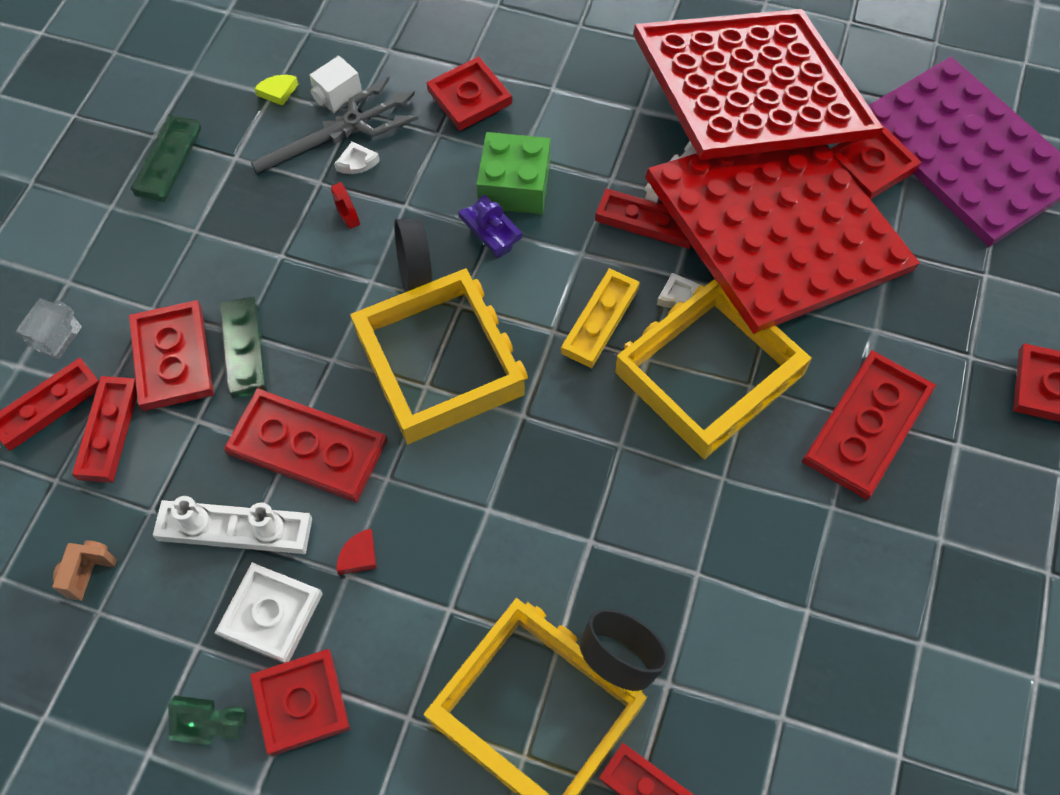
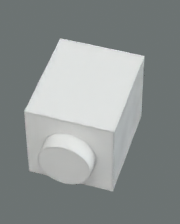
(335, 84)

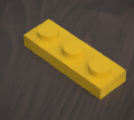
(600, 318)

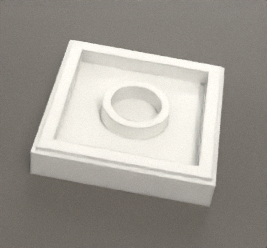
(269, 613)

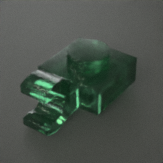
(198, 722)

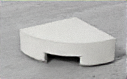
(356, 159)
(676, 290)

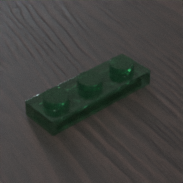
(166, 158)
(243, 347)

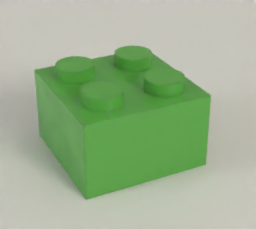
(515, 171)

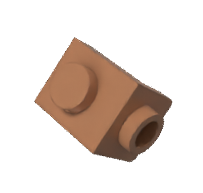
(75, 569)

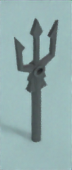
(343, 126)

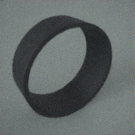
(412, 253)
(633, 635)

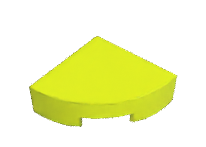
(277, 88)

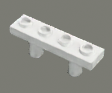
(232, 526)

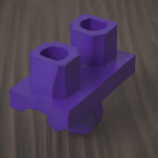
(491, 225)

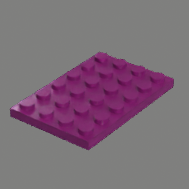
(972, 150)

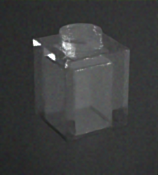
(49, 328)

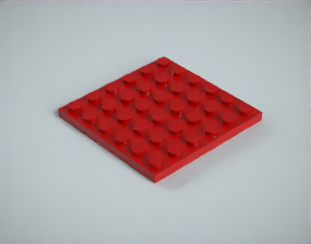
(754, 83)
(781, 230)

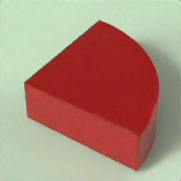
(344, 205)
(357, 554)

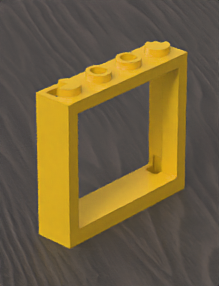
(773, 341)
(458, 408)
(564, 644)

